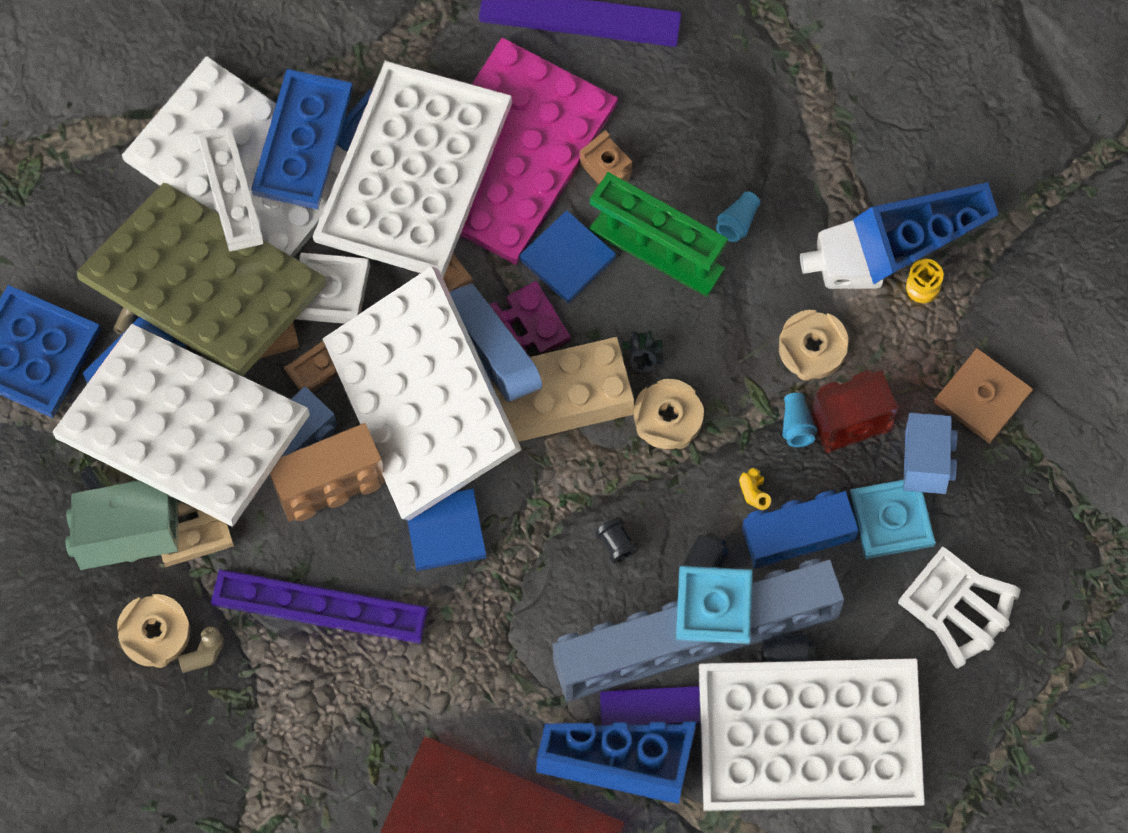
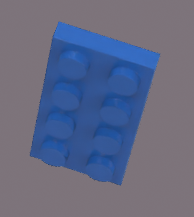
(302, 139)

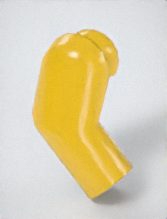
(749, 484)

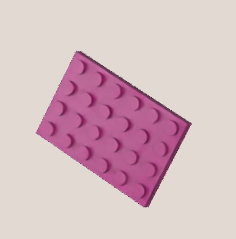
(537, 148)

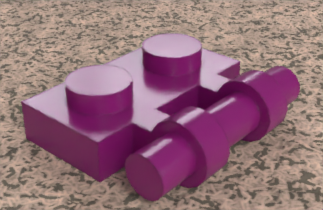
(536, 317)

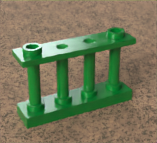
(657, 234)

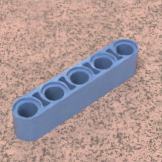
(497, 348)

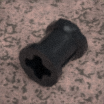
(616, 540)

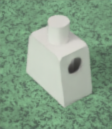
(839, 259)

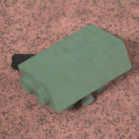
(119, 521)

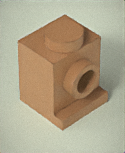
(597, 152)

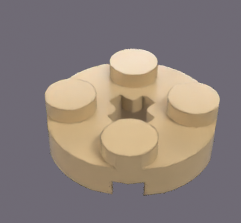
(810, 363)
(677, 432)
(160, 649)

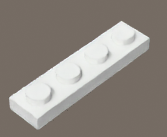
(230, 188)

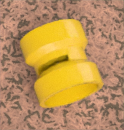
(923, 288)

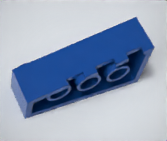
(913, 228)
(619, 756)

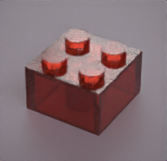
(853, 410)

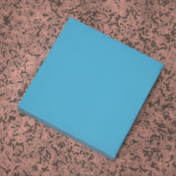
(891, 519)
(714, 604)

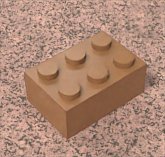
(328, 473)

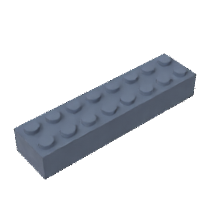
(649, 645)

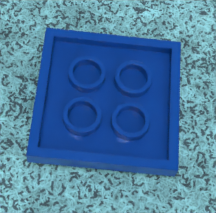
(40, 350)

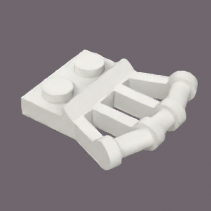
(941, 588)

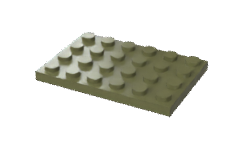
(179, 276)

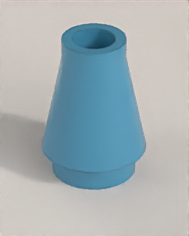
(738, 217)
(798, 423)

